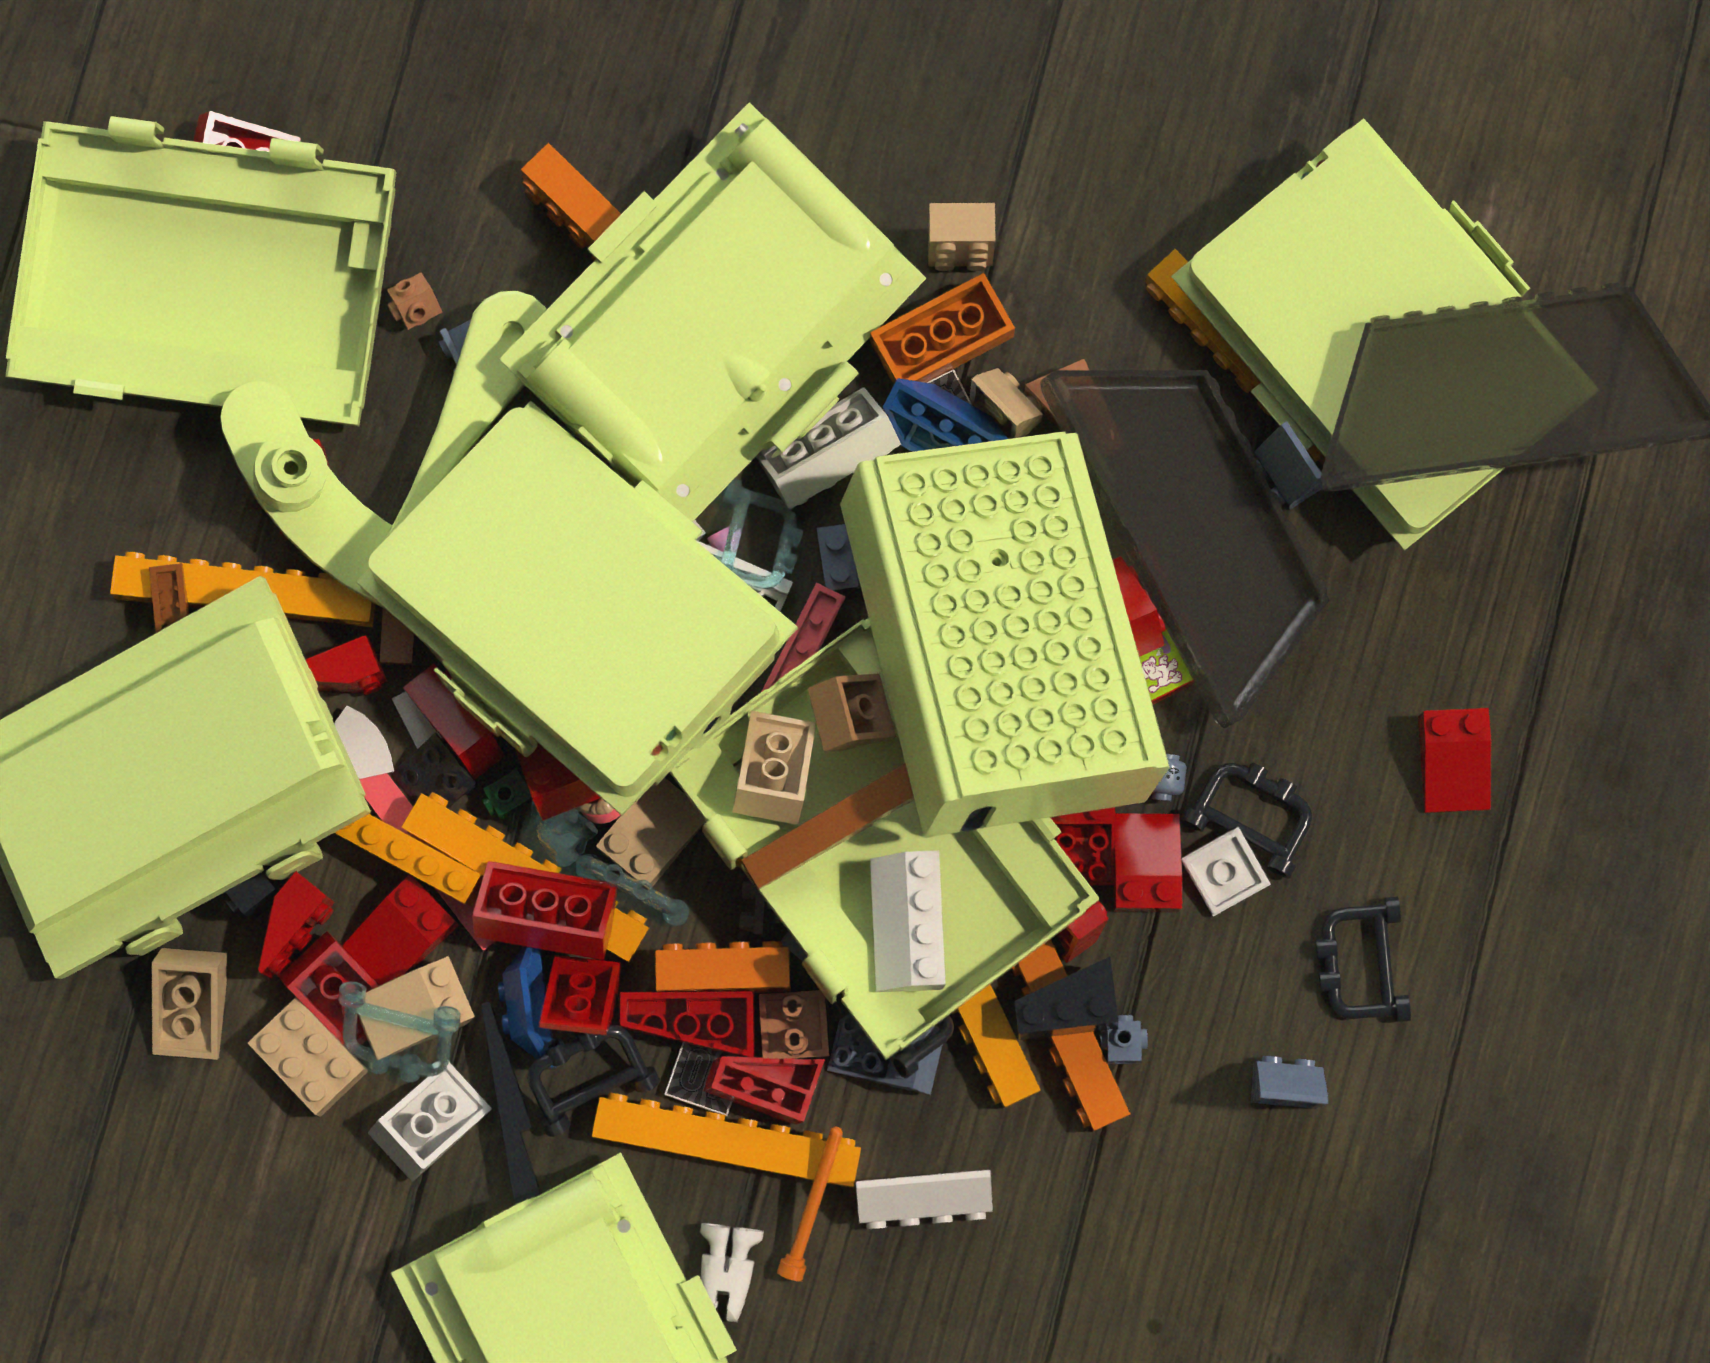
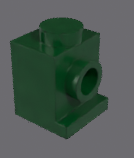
(519, 795)

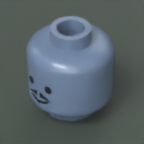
(1173, 781)

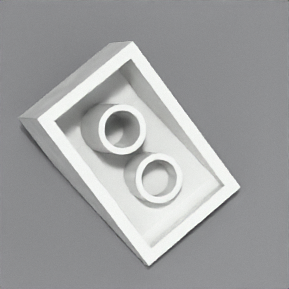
(429, 1121)

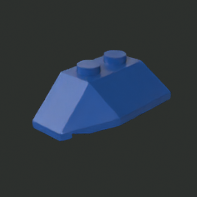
(934, 418)
(524, 995)

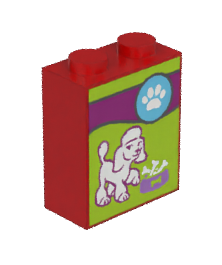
(1165, 671)

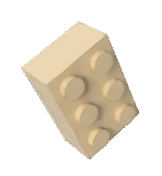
(961, 235)
(307, 1057)

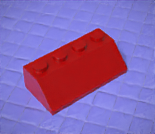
(545, 910)

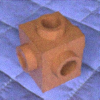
(413, 301)

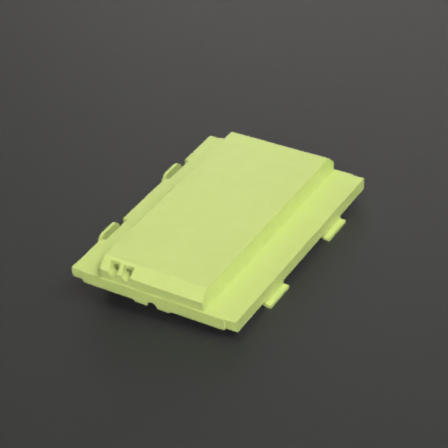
(199, 269)
(169, 781)
(999, 884)

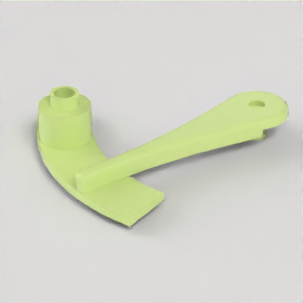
(306, 497)

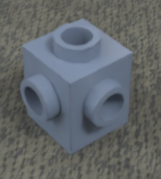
(1124, 1053)

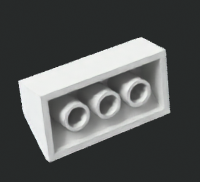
(845, 436)
(907, 922)
(924, 1197)

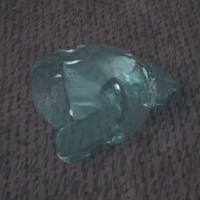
(563, 835)

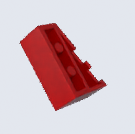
(1142, 614)
(766, 1084)

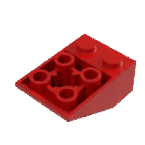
(1089, 843)
(292, 918)

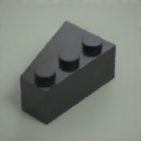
(1070, 1005)

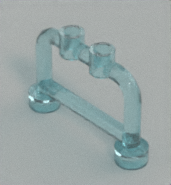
(789, 537)
(674, 910)
(444, 1022)

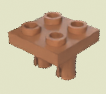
(794, 1025)

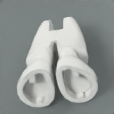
(724, 1273)

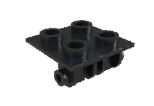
(434, 770)

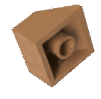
(851, 711)

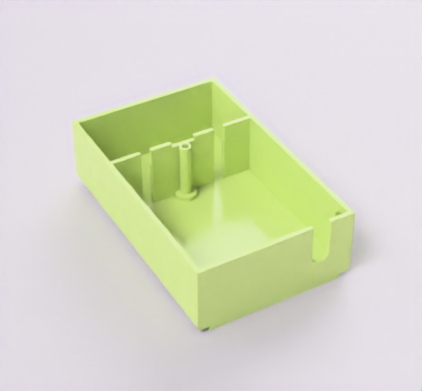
(1002, 632)

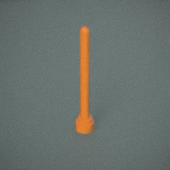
(793, 1266)

